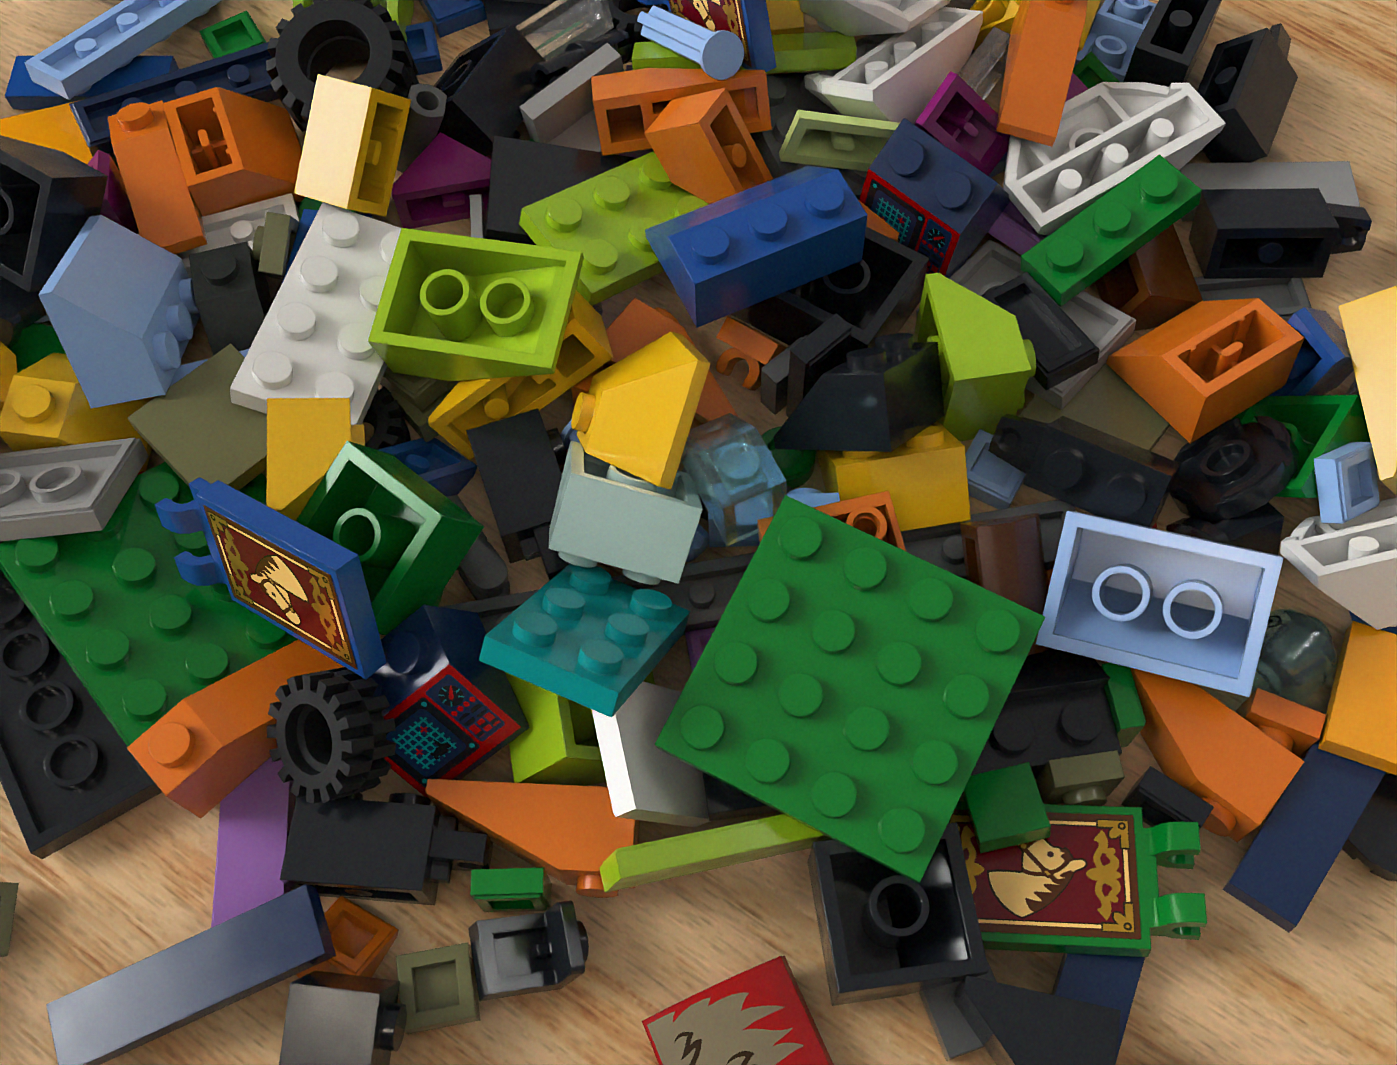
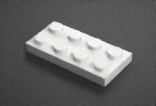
(323, 318)

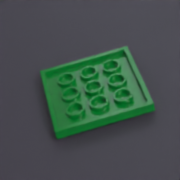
(127, 615)
(851, 686)

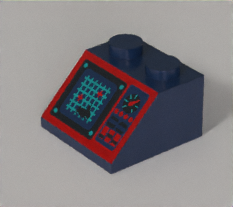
(932, 198)
(442, 698)

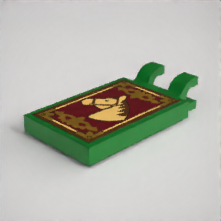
(1085, 884)

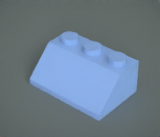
(120, 312)
(1160, 601)

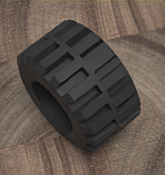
(331, 34)

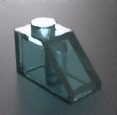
(733, 475)

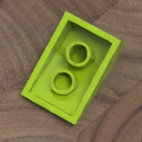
(473, 307)

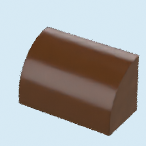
(1152, 282)
(1008, 560)

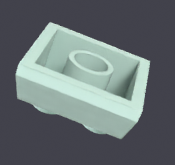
(623, 519)

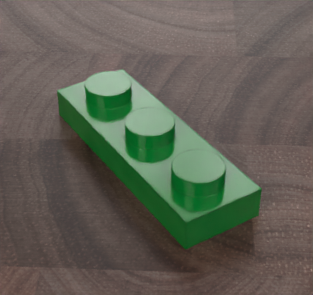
(1110, 229)

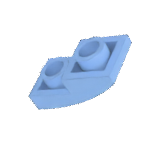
(1117, 33)

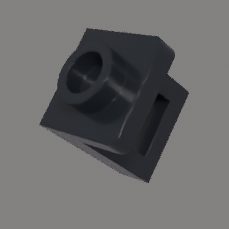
(528, 952)

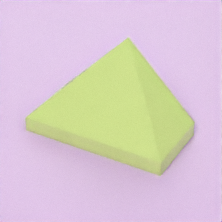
(835, 140)

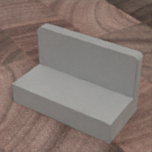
(565, 109)

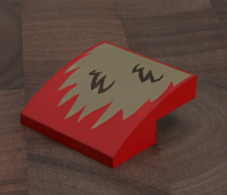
(740, 1021)

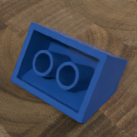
(760, 242)

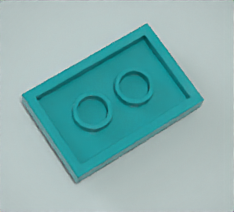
(586, 637)

